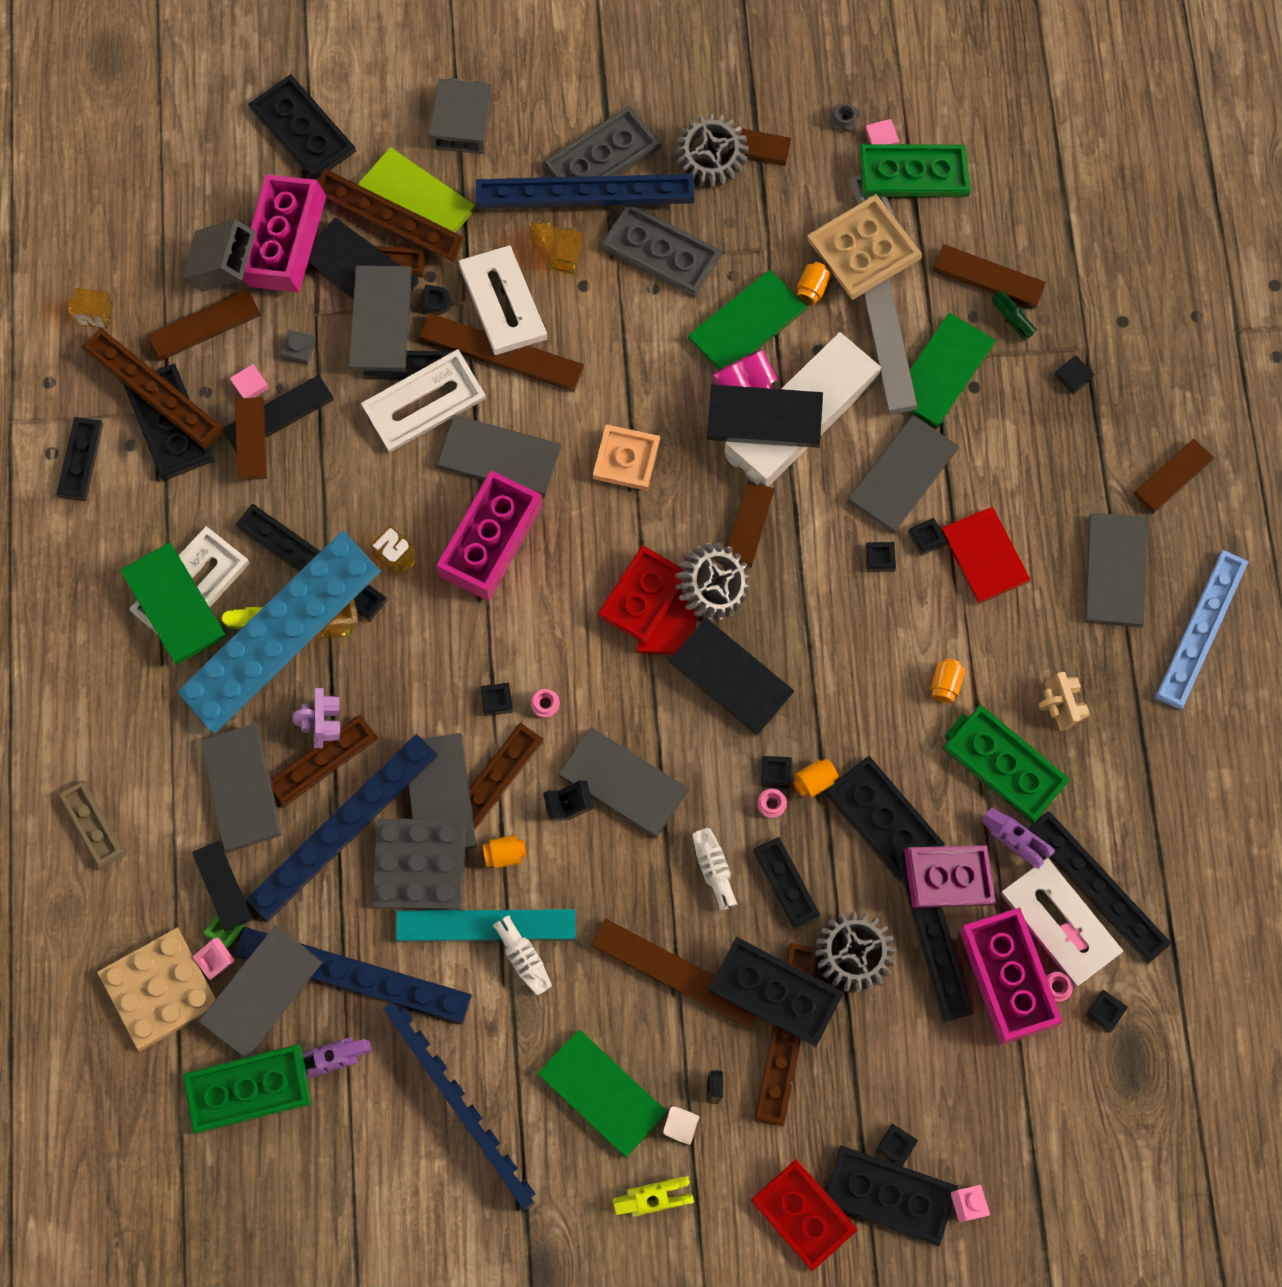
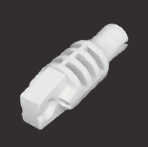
(714, 867)
(523, 957)

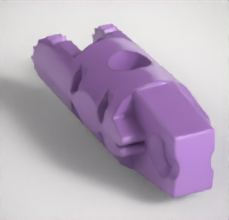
(1017, 837)
(344, 1053)

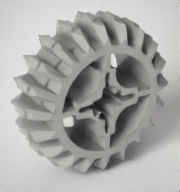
(721, 146)
(701, 563)
(879, 942)

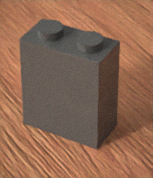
(461, 116)
(218, 255)

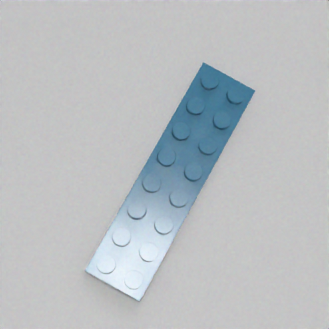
(279, 631)

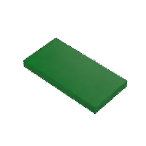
(914, 170)
(747, 321)
(947, 367)
(173, 603)
(1006, 764)
(247, 1089)
(602, 1093)

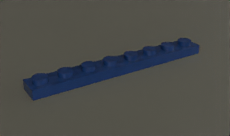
(585, 191)
(341, 827)
(375, 981)
(468, 1115)

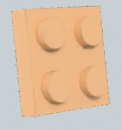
(626, 457)

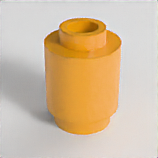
(813, 283)
(947, 680)
(815, 778)
(504, 851)

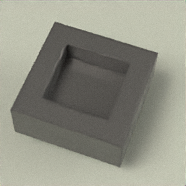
(298, 347)

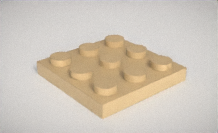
(864, 247)
(158, 989)

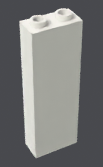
(842, 375)

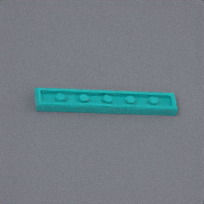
(478, 925)

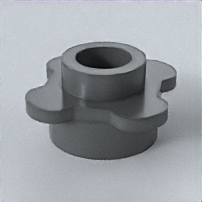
(848, 111)

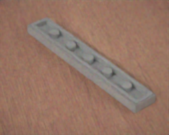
(890, 349)

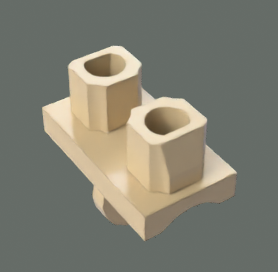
(1061, 702)

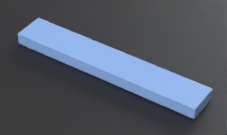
(1201, 630)

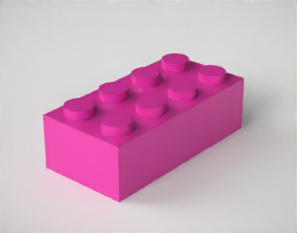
(285, 232)
(489, 535)
(1010, 976)

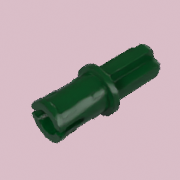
(1013, 315)

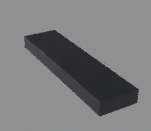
(289, 407)

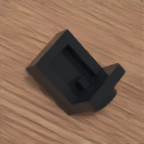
(569, 801)

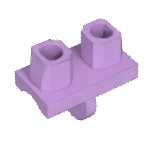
(322, 707)

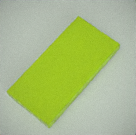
(417, 191)

